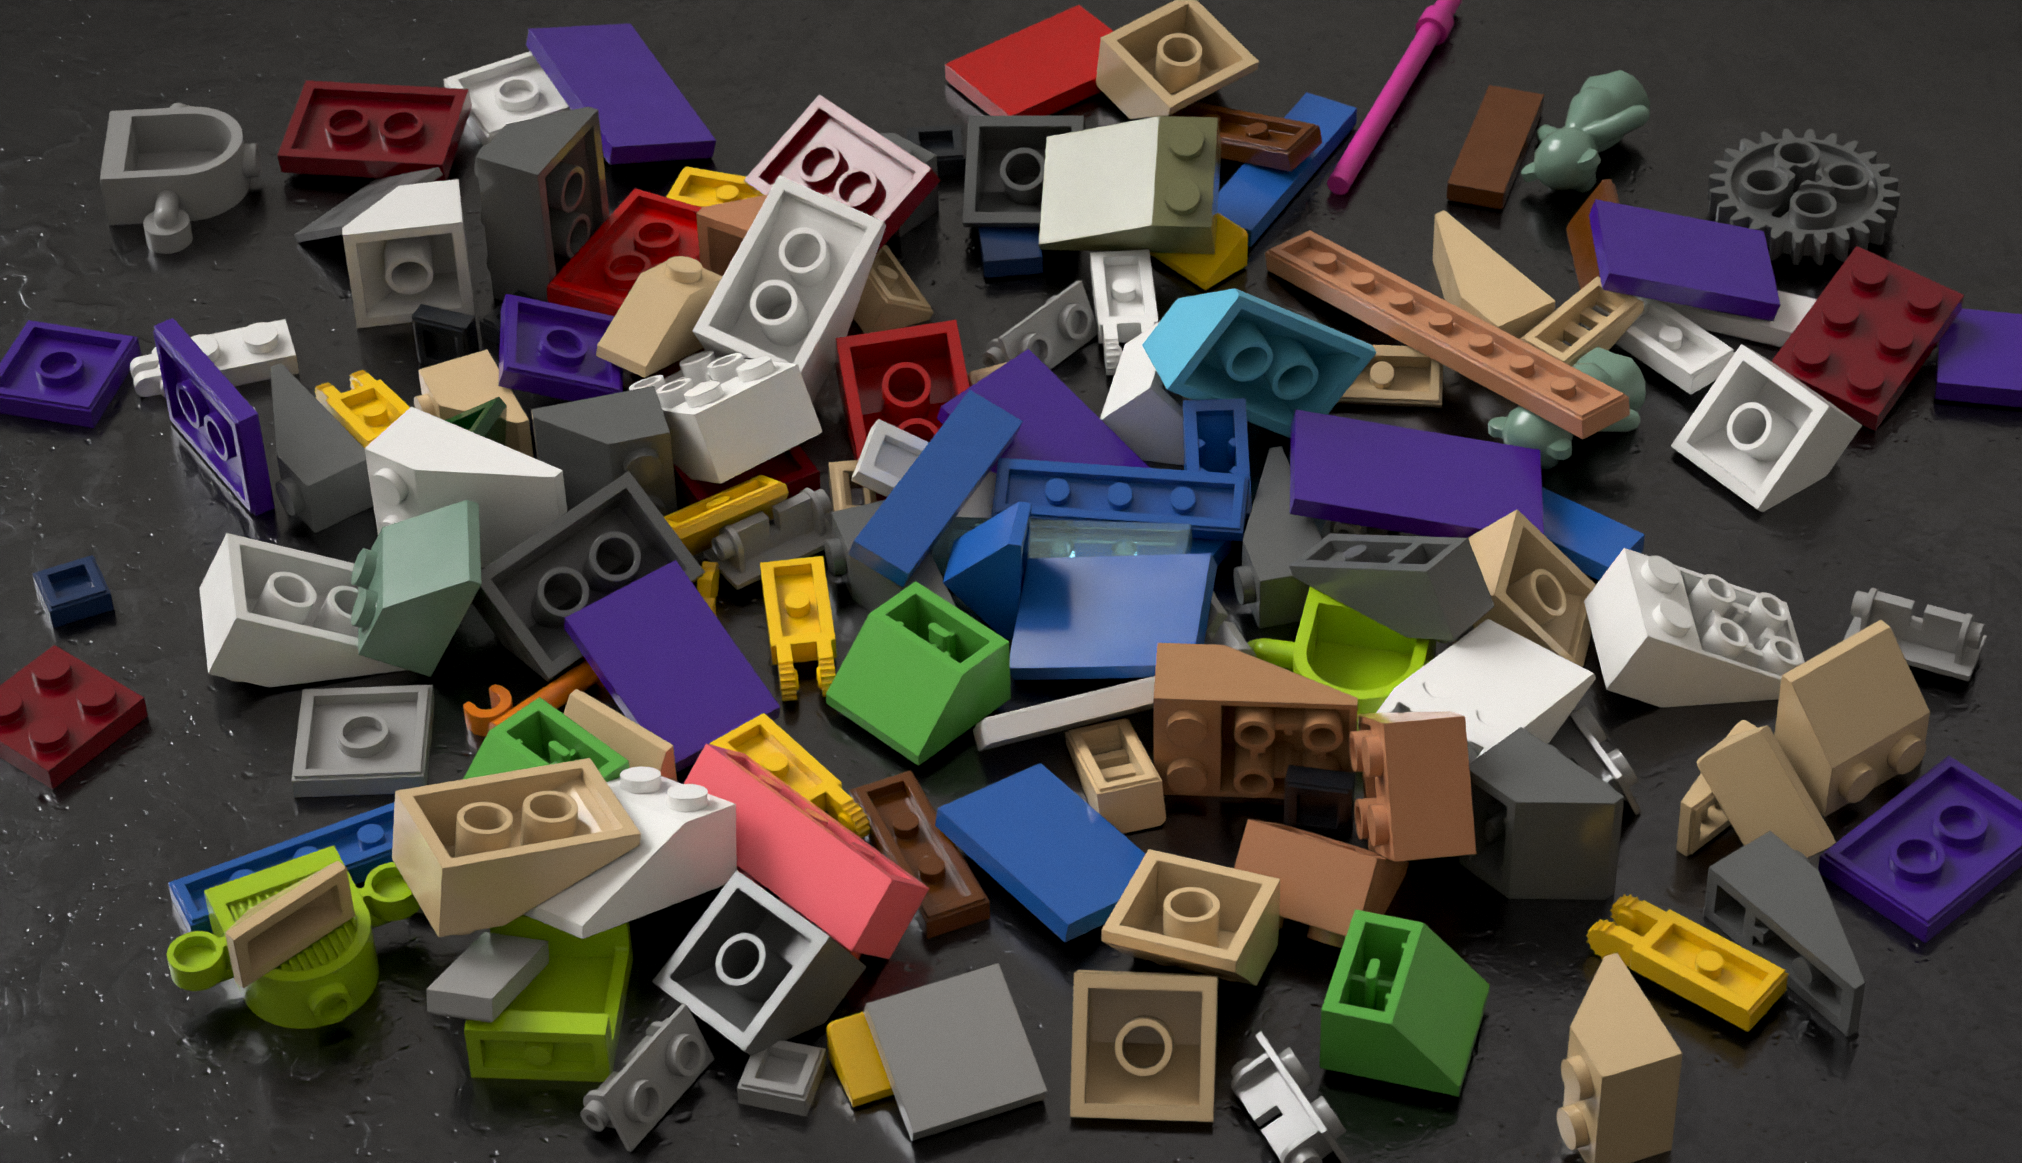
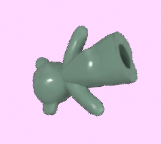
(1594, 122)
(1531, 431)

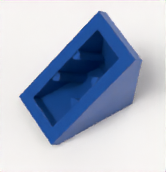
(1216, 437)
(991, 565)

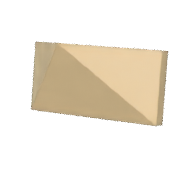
(289, 923)

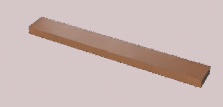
(1449, 335)

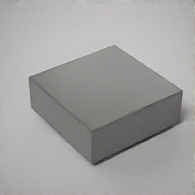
(783, 1077)

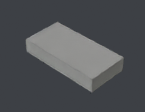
(487, 977)

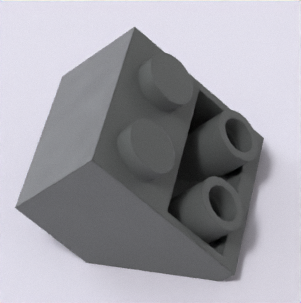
(1542, 823)

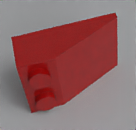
(899, 379)

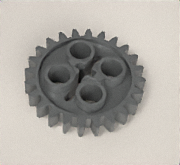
(1805, 195)

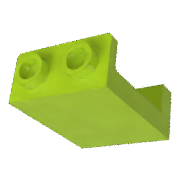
(565, 1017)

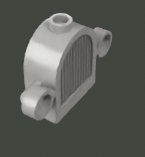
(174, 170)

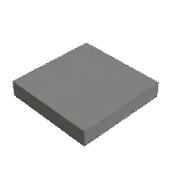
(363, 740)
(955, 1051)

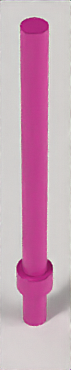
(1430, 31)

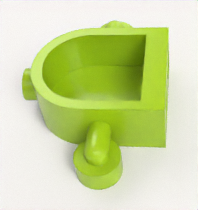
(1347, 652)
(320, 981)

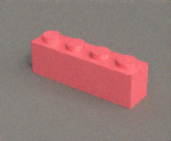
(811, 857)

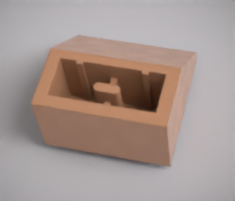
(1413, 784)

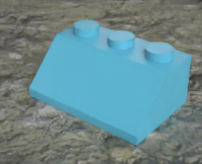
(1257, 351)

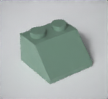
(417, 586)

